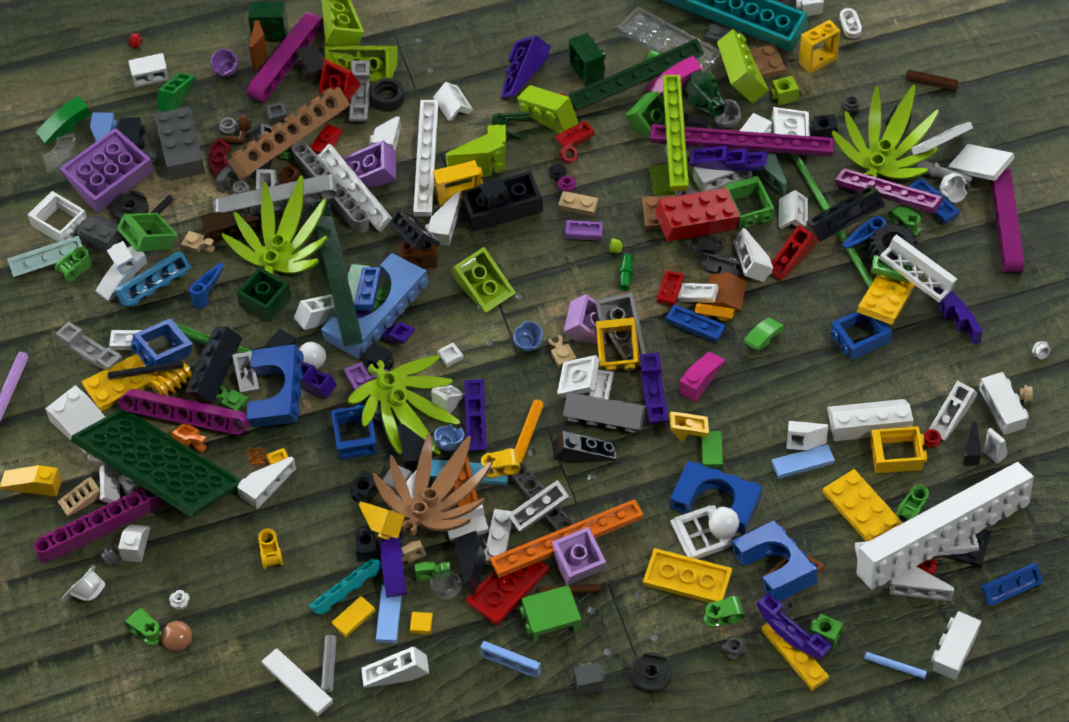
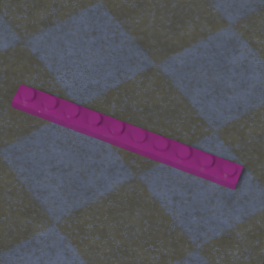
(749, 140)

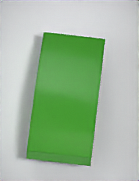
(761, 335)

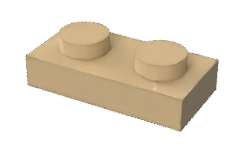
(578, 203)

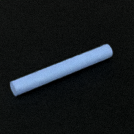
(895, 665)

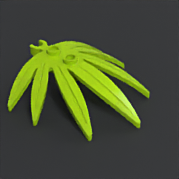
(882, 156)
(278, 248)
(392, 394)

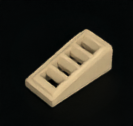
(89, 498)

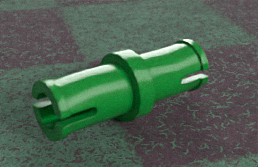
(626, 272)

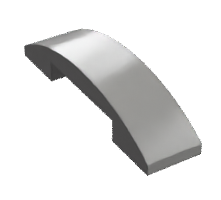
(360, 100)
(87, 348)

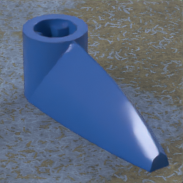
(864, 232)
(203, 286)

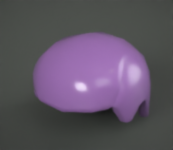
(224, 62)

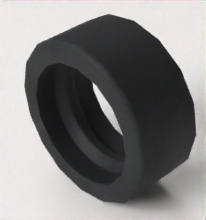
(387, 105)

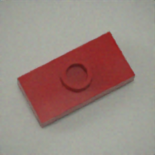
(328, 135)
(575, 135)
(670, 288)

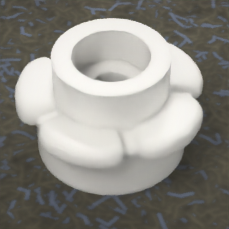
(1041, 350)
(179, 604)

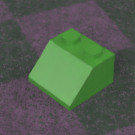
(646, 112)

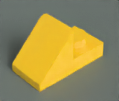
(688, 424)

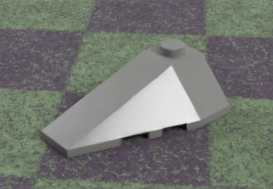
(618, 308)

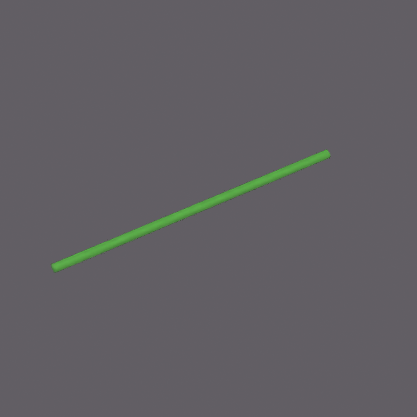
(824, 205)

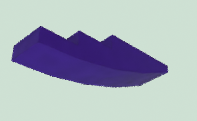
(728, 160)
(954, 307)
(475, 414)

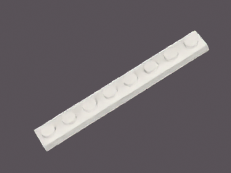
(426, 158)

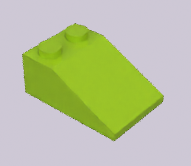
(486, 151)
(482, 280)

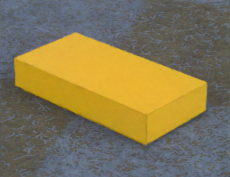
(353, 616)

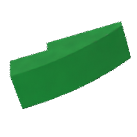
(63, 120)

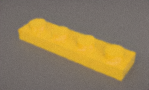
(801, 662)

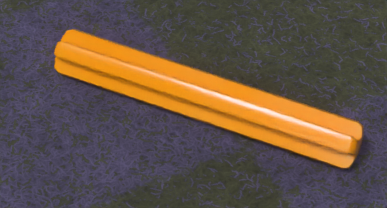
(528, 428)

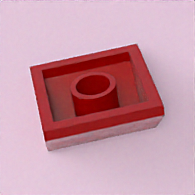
(338, 76)

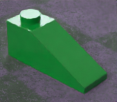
(174, 92)

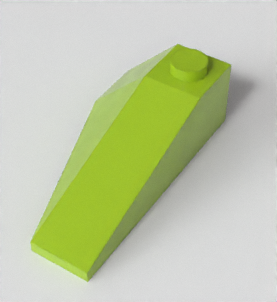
(382, 58)

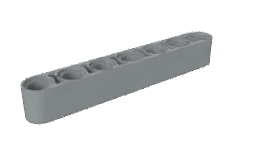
(250, 202)
(344, 202)

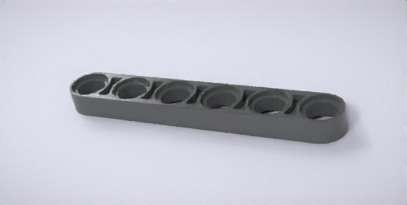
(528, 477)

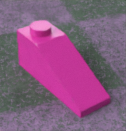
(700, 376)

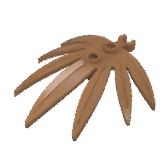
(427, 505)

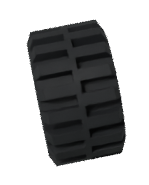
(882, 238)

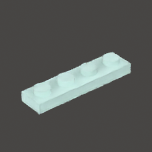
(43, 256)

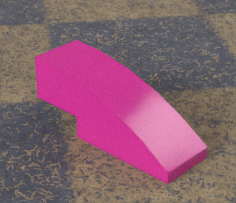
(683, 68)

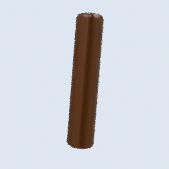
(931, 79)

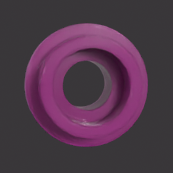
(566, 187)

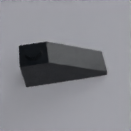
(471, 557)

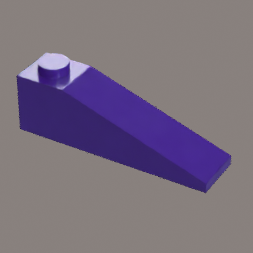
(525, 60)

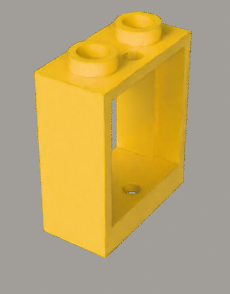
(810, 58)
(453, 174)
(615, 326)
(897, 435)

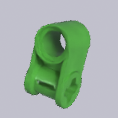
(905, 216)
(74, 263)
(911, 505)
(725, 611)
(144, 627)

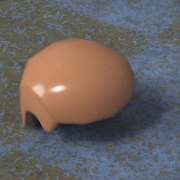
(176, 636)

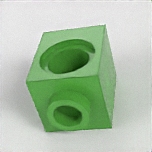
(833, 626)

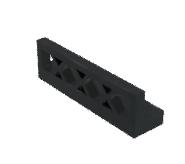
(846, 212)
(412, 230)

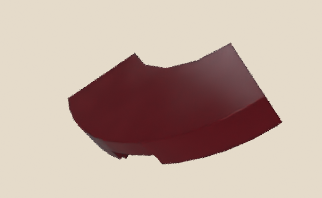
(218, 156)

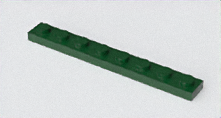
(634, 75)

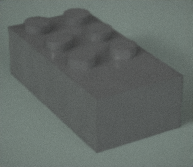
(179, 143)

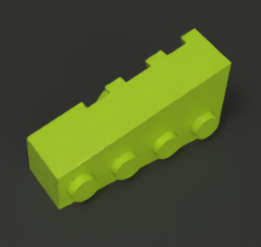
(341, 23)
(741, 66)

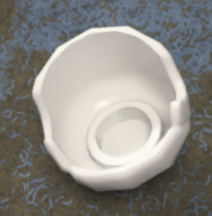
(953, 187)
(313, 354)
(723, 523)

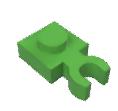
(231, 400)
(429, 570)

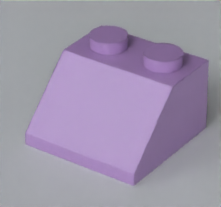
(582, 320)
(578, 556)

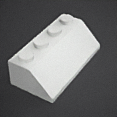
(858, 420)

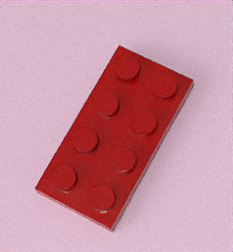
(499, 596)

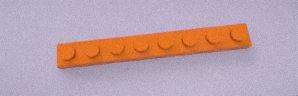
(542, 547)

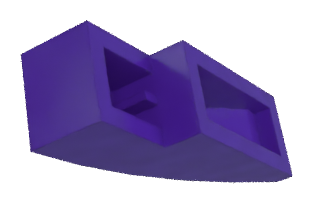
(315, 381)

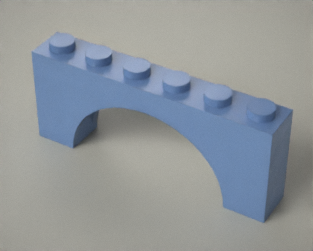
(406, 283)

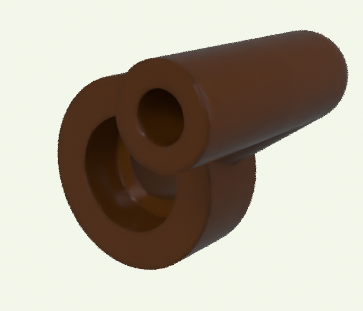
(244, 125)
(289, 174)

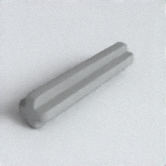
(328, 663)

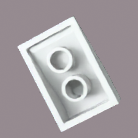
(73, 412)

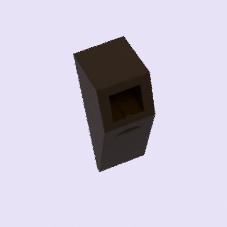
(225, 223)

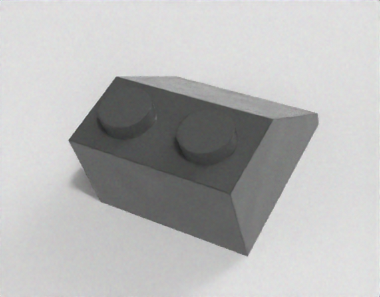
(99, 233)

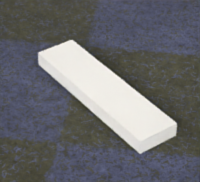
(941, 138)
(297, 682)

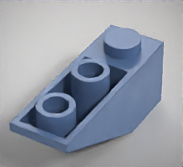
(102, 124)

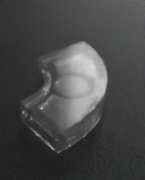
(61, 153)

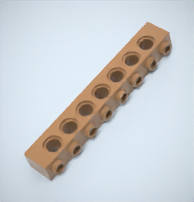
(244, 166)

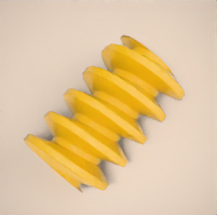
(170, 380)

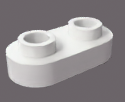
(851, 27)

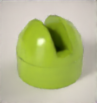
(615, 246)

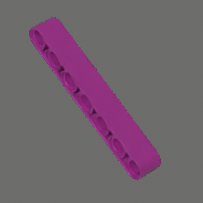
(283, 58)
(1007, 223)
(176, 413)
(89, 525)

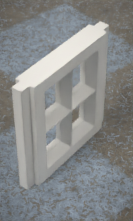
(685, 538)

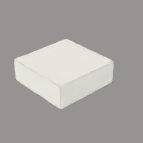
(450, 354)

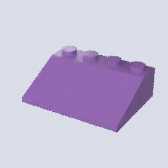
(107, 169)

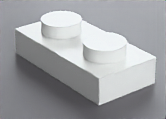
(122, 339)

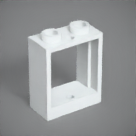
(47, 208)

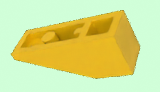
(33, 480)
(382, 520)

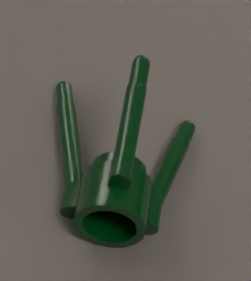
(715, 106)
(503, 119)

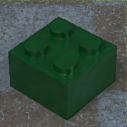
(271, 17)
(586, 59)
(264, 294)

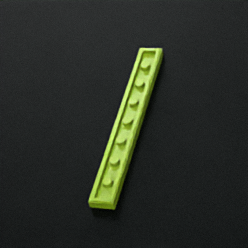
(675, 133)

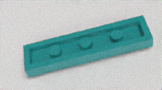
(349, 583)

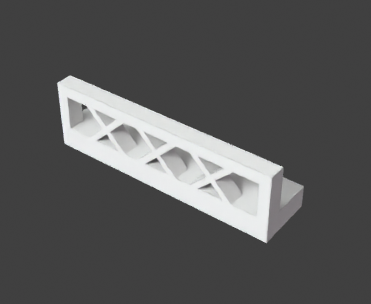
(921, 266)

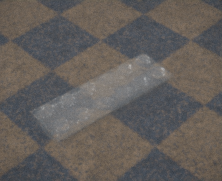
(662, 36)

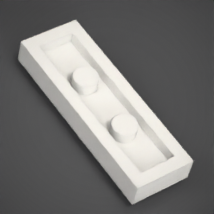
(498, 534)

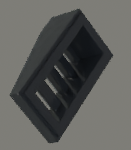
(972, 452)

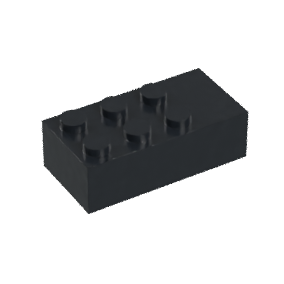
(523, 201)

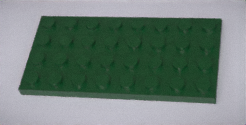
(157, 462)

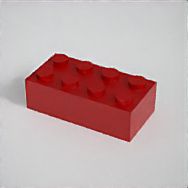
(697, 214)

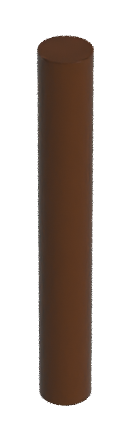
(576, 588)

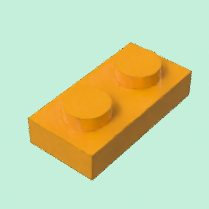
(722, 312)

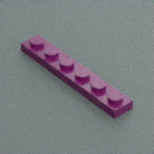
(889, 190)

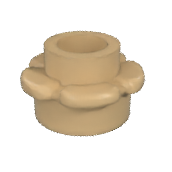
(1026, 394)

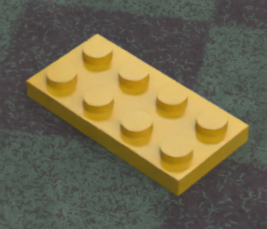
(885, 299)
(107, 392)
(861, 506)
(687, 576)

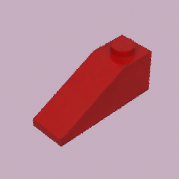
(793, 252)

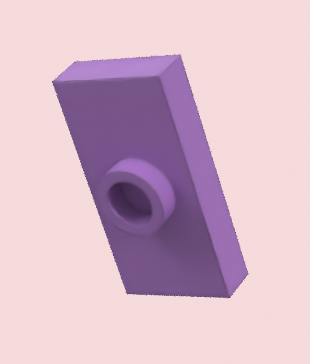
(584, 230)

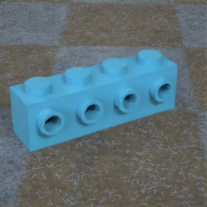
(152, 278)

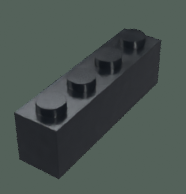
(213, 365)

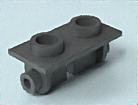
(714, 261)

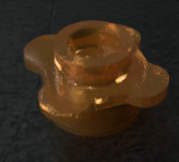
(257, 456)

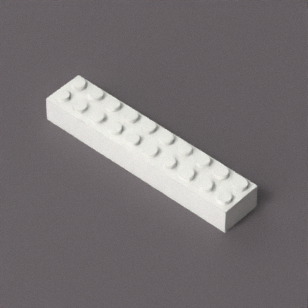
(944, 525)

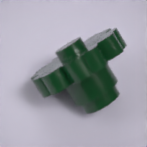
(706, 82)

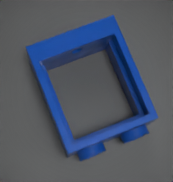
(880, 328)
(172, 333)
(357, 447)

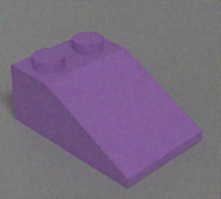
(374, 164)

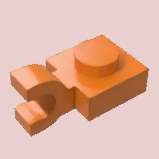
(188, 434)

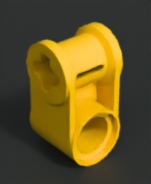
(502, 463)
(270, 551)

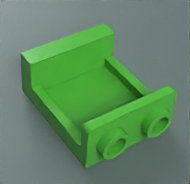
(550, 612)

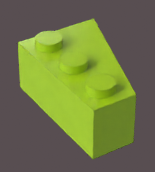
(548, 108)

